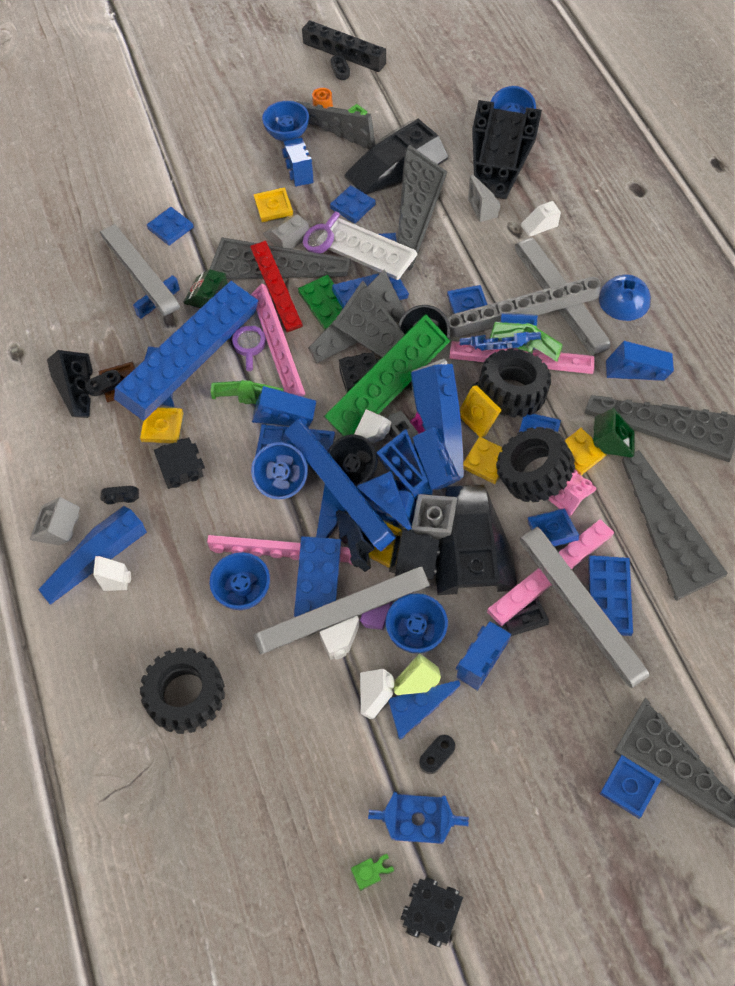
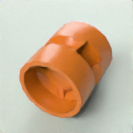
(322, 97)

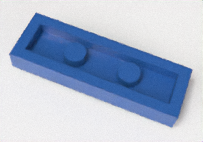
(145, 305)

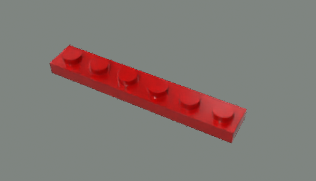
(276, 286)

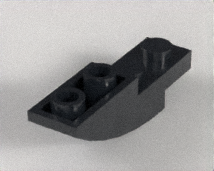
(356, 540)

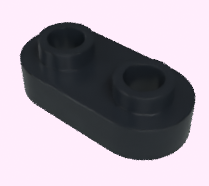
(340, 67)
(103, 383)
(119, 494)
(437, 753)

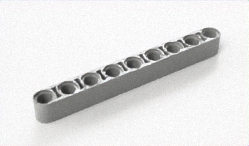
(140, 270)
(551, 298)
(577, 315)
(584, 608)
(341, 610)

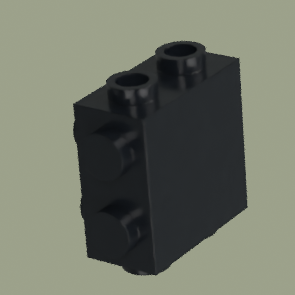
(355, 367)
(179, 462)
(414, 551)
(431, 911)

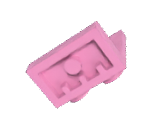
(573, 494)

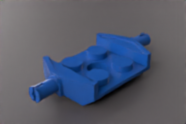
(493, 343)
(435, 810)

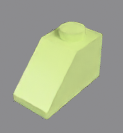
(417, 677)

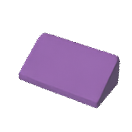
(376, 618)

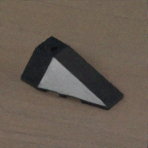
(70, 373)

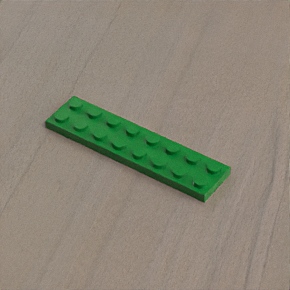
(387, 376)

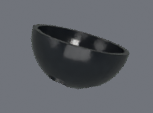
(414, 314)
(355, 457)

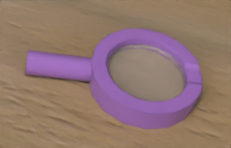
(320, 236)
(249, 342)

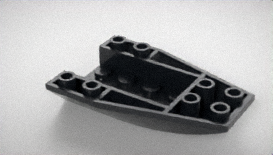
(502, 145)
(385, 160)
(477, 548)

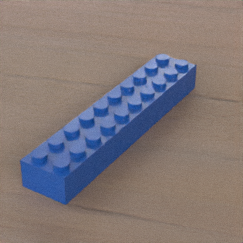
(185, 351)

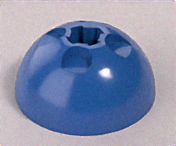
(513, 99)
(286, 120)
(625, 297)
(273, 462)
(236, 573)
(419, 614)

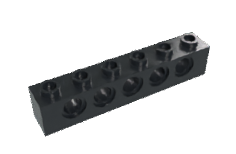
(348, 46)

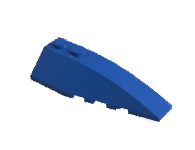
(439, 407)
(103, 540)

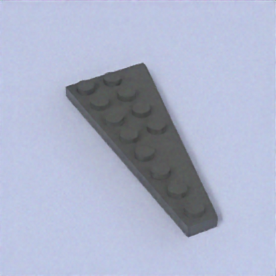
(419, 195)
(238, 262)
(693, 429)
(682, 550)

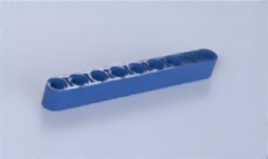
(340, 485)

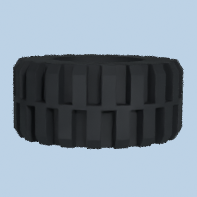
(519, 367)
(546, 479)
(171, 667)

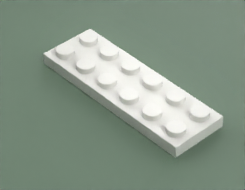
(371, 249)

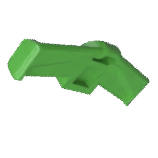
(546, 345)
(245, 390)

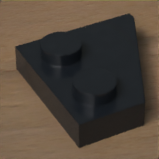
(528, 619)

